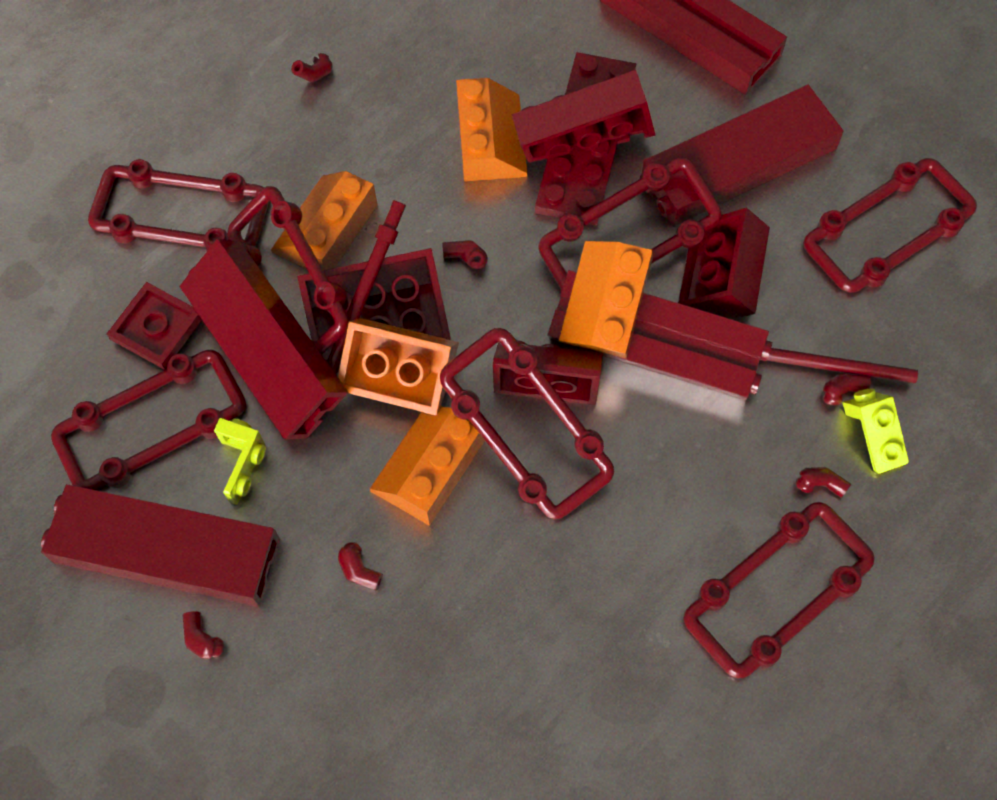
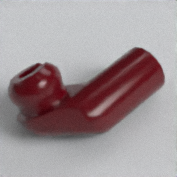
(314, 72)
(466, 250)
(842, 384)
(822, 477)
(199, 641)

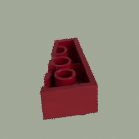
(585, 118)

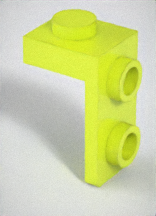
(879, 427)
(243, 437)

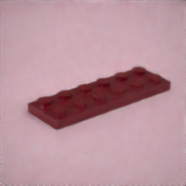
(581, 177)

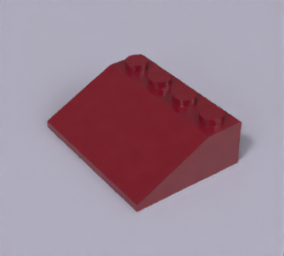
(401, 296)

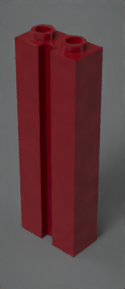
(711, 34)
(748, 152)
(262, 339)
(687, 344)
(161, 545)

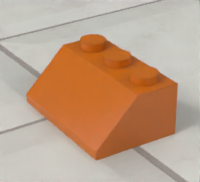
(488, 131)
(331, 218)
(606, 297)
(395, 365)
(428, 464)

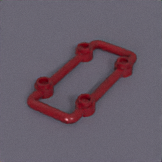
(143, 176)
(653, 179)
(288, 216)
(876, 270)
(523, 361)
(89, 417)
(767, 649)

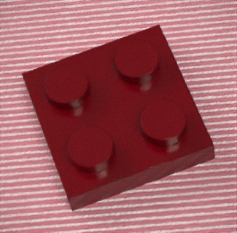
(154, 325)

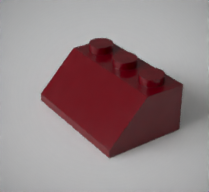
(727, 266)
(570, 372)

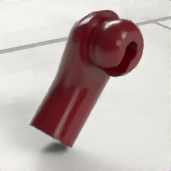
(353, 568)

